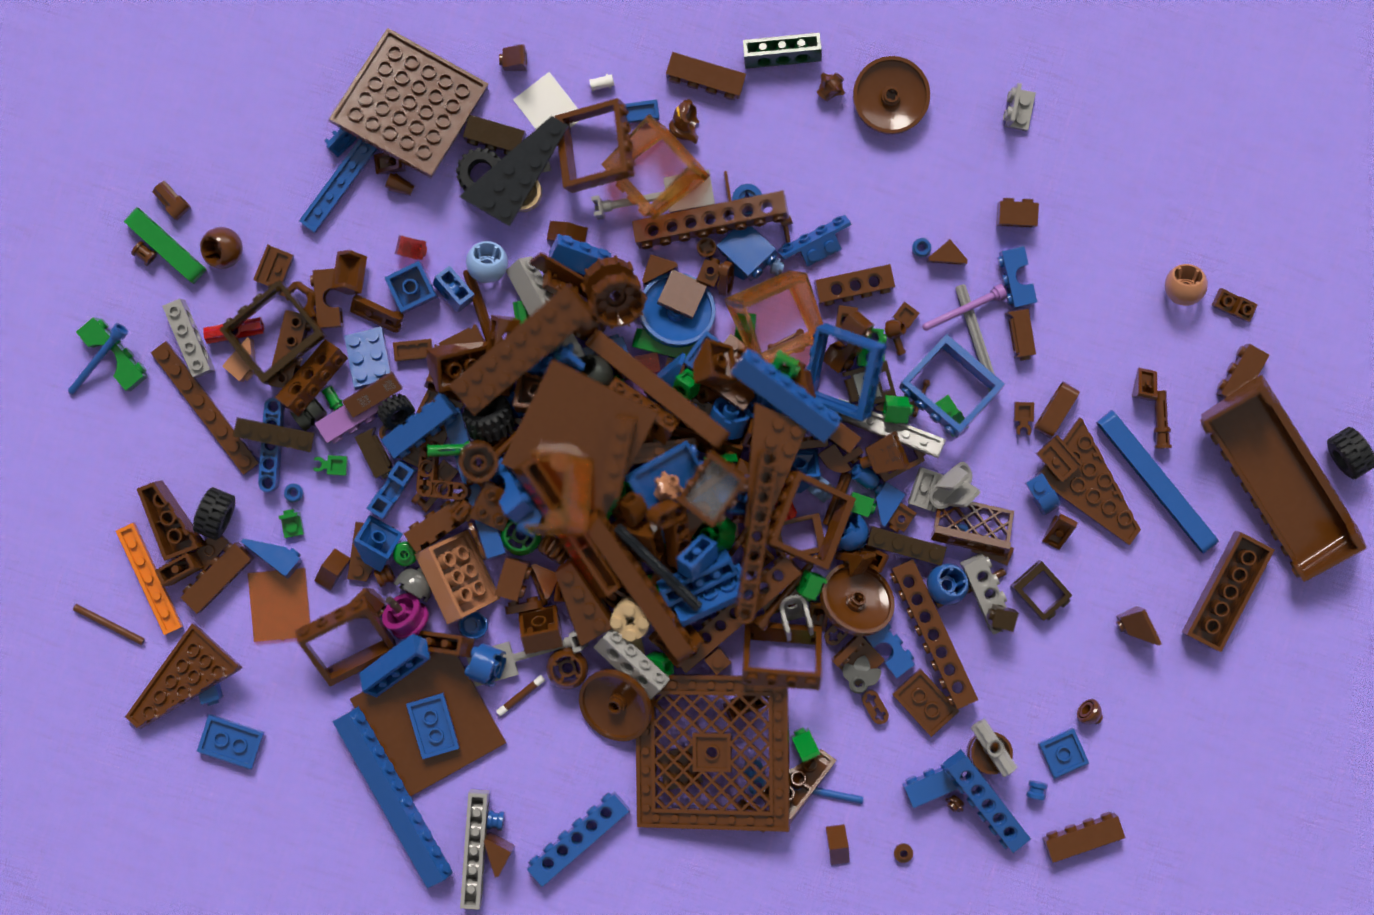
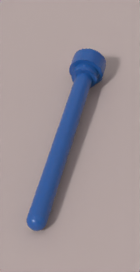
(117, 333)

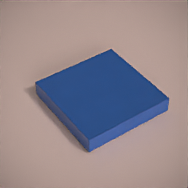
(1063, 753)

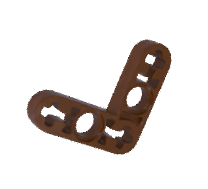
(434, 484)

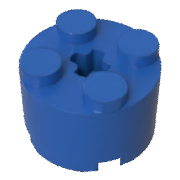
(730, 417)
(486, 665)

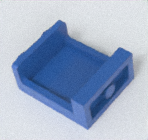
(748, 251)

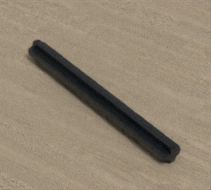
(657, 567)

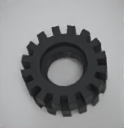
(392, 405)

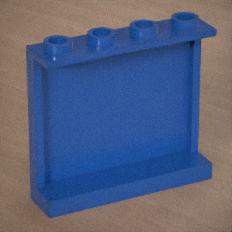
(678, 461)

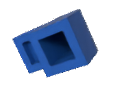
(1043, 494)

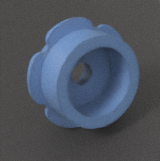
(777, 267)

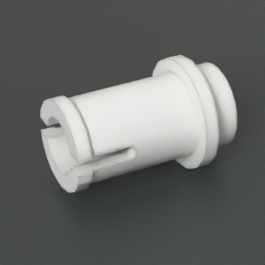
(602, 82)

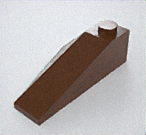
(807, 778)

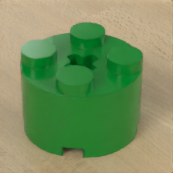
(722, 534)

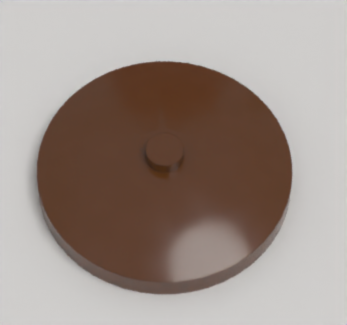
(891, 95)
(858, 602)
(615, 705)

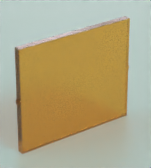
(278, 604)

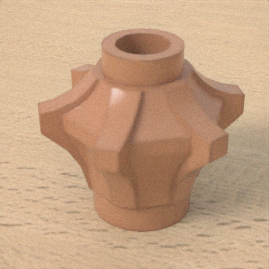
(667, 487)

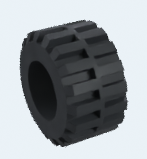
(470, 160)
(491, 422)
(1351, 452)
(214, 513)

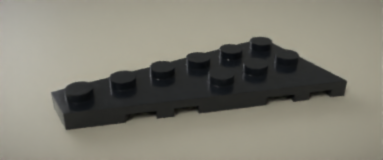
(510, 181)

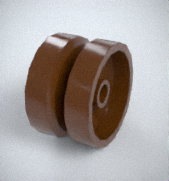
(980, 759)

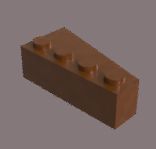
(168, 521)
(587, 611)

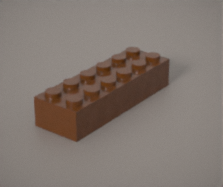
(1228, 591)

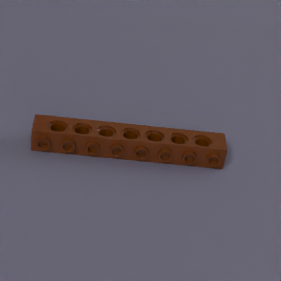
(681, 219)
(790, 571)
(967, 694)

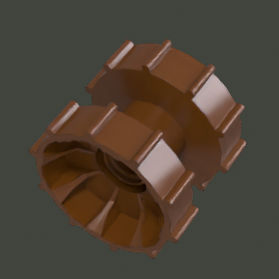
(619, 307)

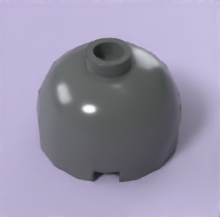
(414, 582)

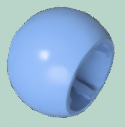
(486, 262)

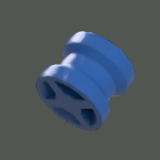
(1037, 790)
(495, 820)

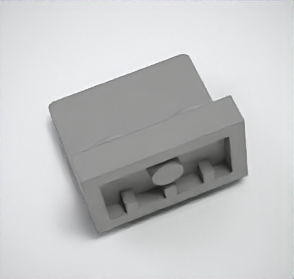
(1019, 109)

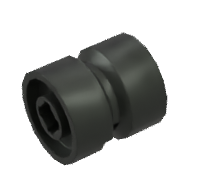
(312, 412)

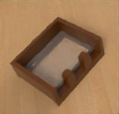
(713, 489)

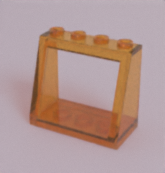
(643, 138)
(803, 295)

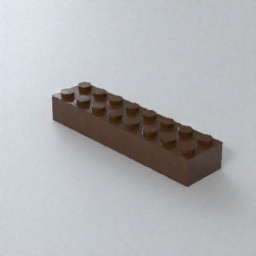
(522, 349)

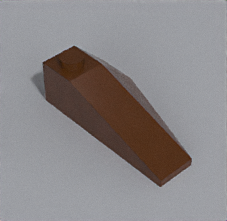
(451, 361)

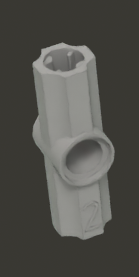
(1000, 758)

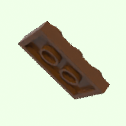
(925, 702)

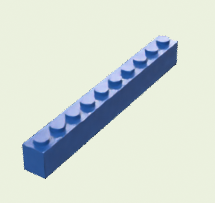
(393, 797)

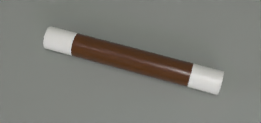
(520, 695)

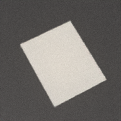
(544, 100)

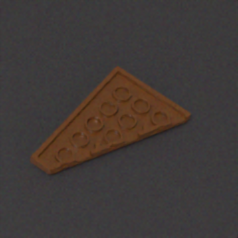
(1093, 486)
(187, 672)

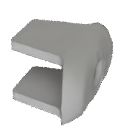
(954, 488)
(791, 613)

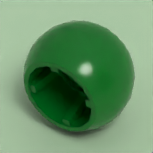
(514, 550)

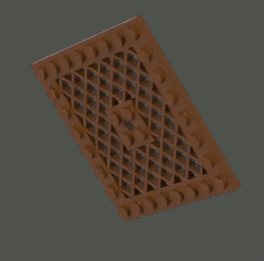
(775, 818)

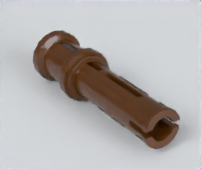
(1162, 430)

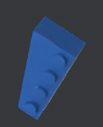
(420, 426)

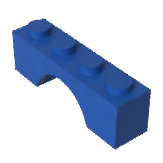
(515, 500)

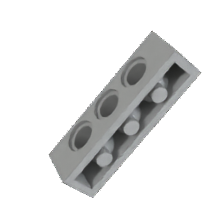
(188, 338)
(972, 568)
(632, 661)

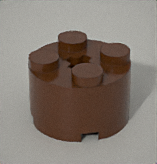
(470, 469)

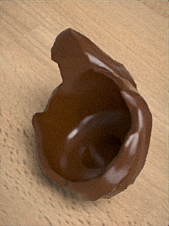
(684, 122)

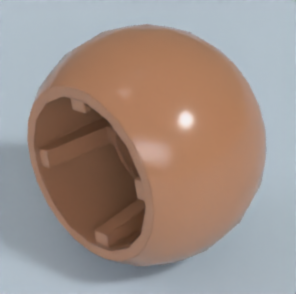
(1186, 284)

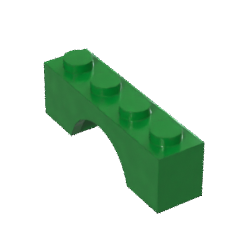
(128, 372)

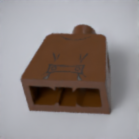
(885, 455)

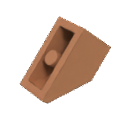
(237, 366)

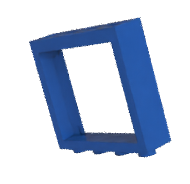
(967, 362)
(872, 373)

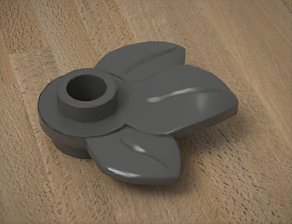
(862, 672)

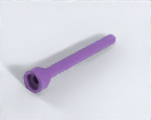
(998, 293)

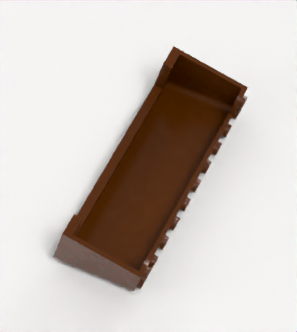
(1283, 479)

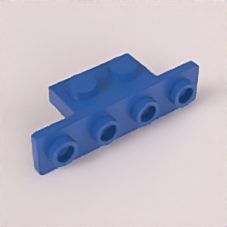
(817, 243)

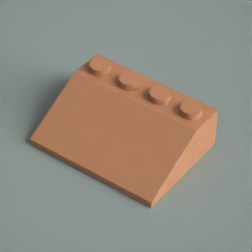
(457, 576)

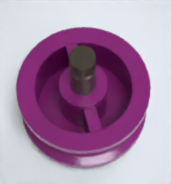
(404, 615)

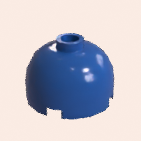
(854, 534)

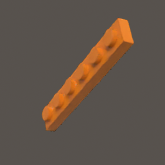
(148, 579)

